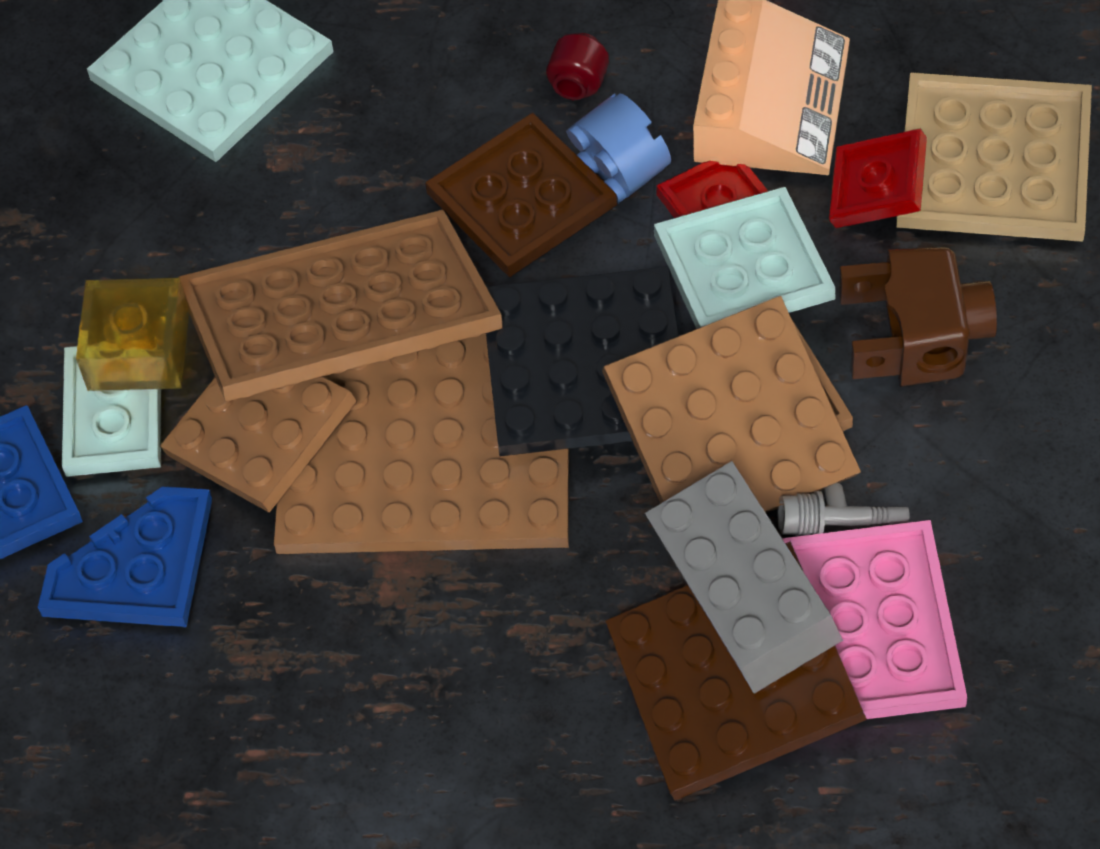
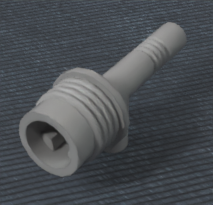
(808, 515)

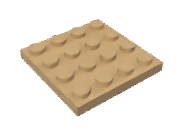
(1001, 156)

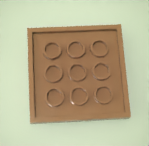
(736, 396)

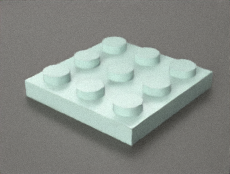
(743, 257)

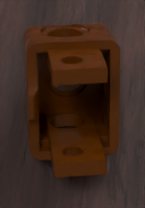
(926, 311)

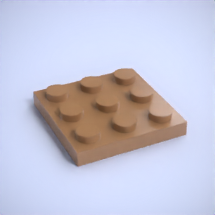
(258, 441)

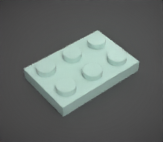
(108, 427)

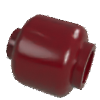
(577, 66)

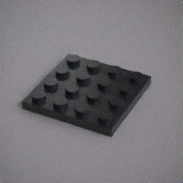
(554, 351)

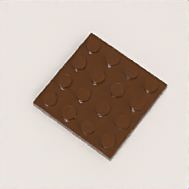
(702, 709)

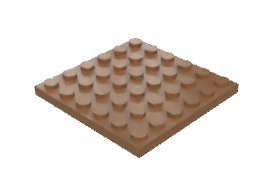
(423, 467)

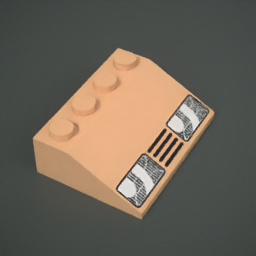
(769, 89)

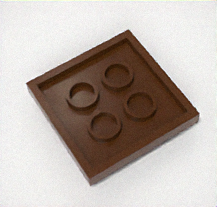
(521, 194)

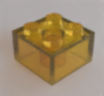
(133, 334)

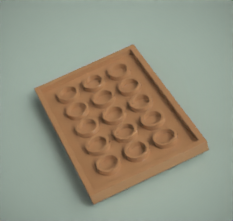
(337, 304)

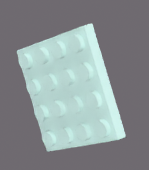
(210, 67)

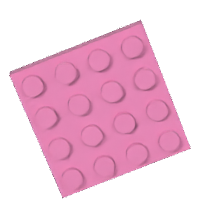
(891, 614)

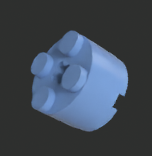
(619, 145)

